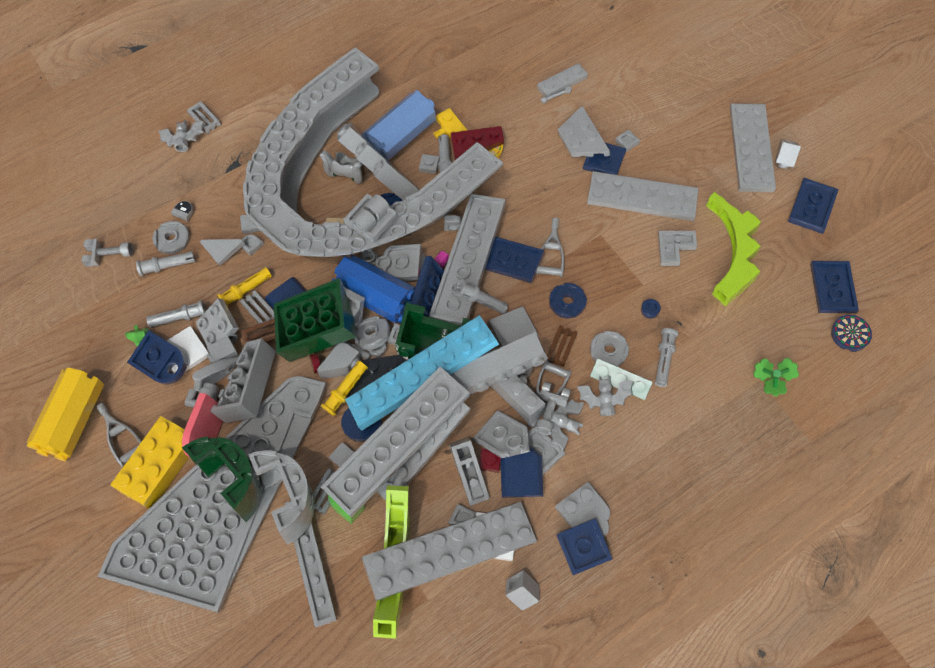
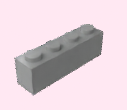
(520, 398)

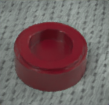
(315, 362)

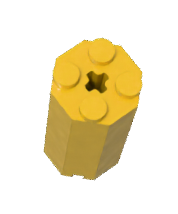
(65, 414)

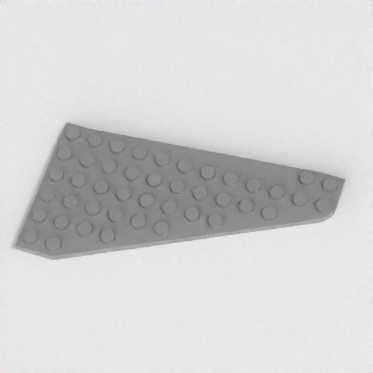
(192, 536)

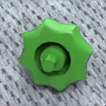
(136, 335)

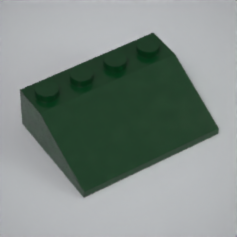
(313, 321)

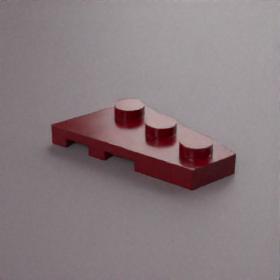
(486, 137)

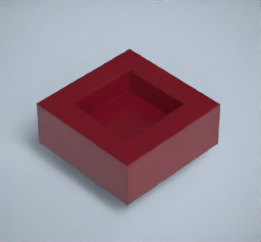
(489, 461)

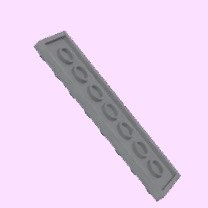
(468, 257)
(395, 441)
(447, 550)

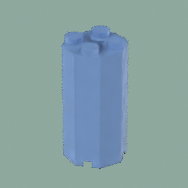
(401, 124)

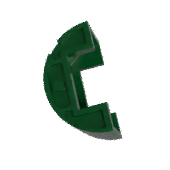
(420, 331)
(213, 453)

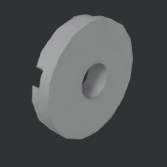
(171, 246)
(612, 339)
(375, 340)

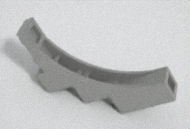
(377, 163)

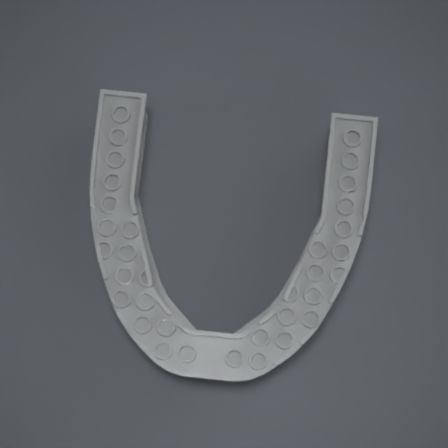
(296, 140)

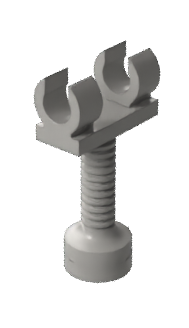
(94, 245)
(543, 425)

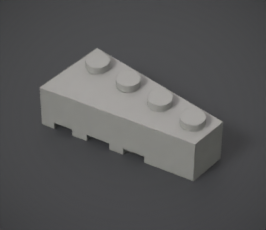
(246, 383)

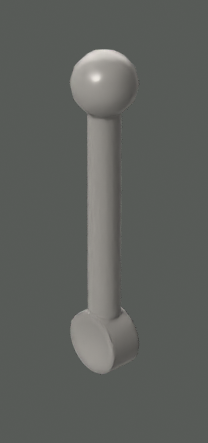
(567, 90)

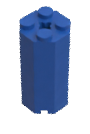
(381, 291)

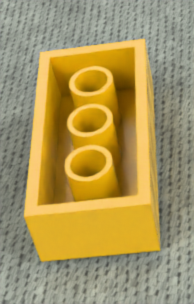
(152, 464)

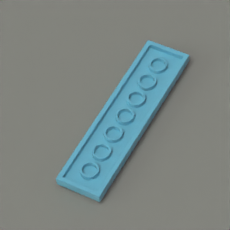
(400, 383)

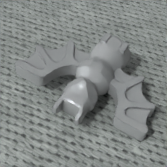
(182, 137)
(606, 399)
(560, 420)

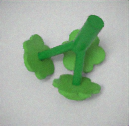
(786, 369)

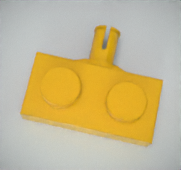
(448, 123)

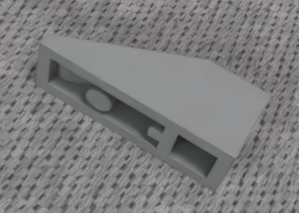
(469, 470)

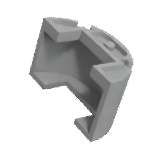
(274, 468)

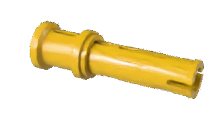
(237, 291)
(339, 395)

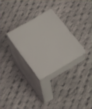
(522, 590)

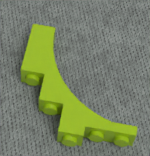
(744, 248)
(396, 531)

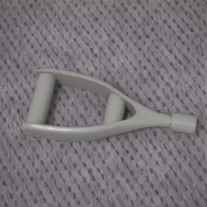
(553, 245)
(554, 369)
(213, 372)
(111, 432)

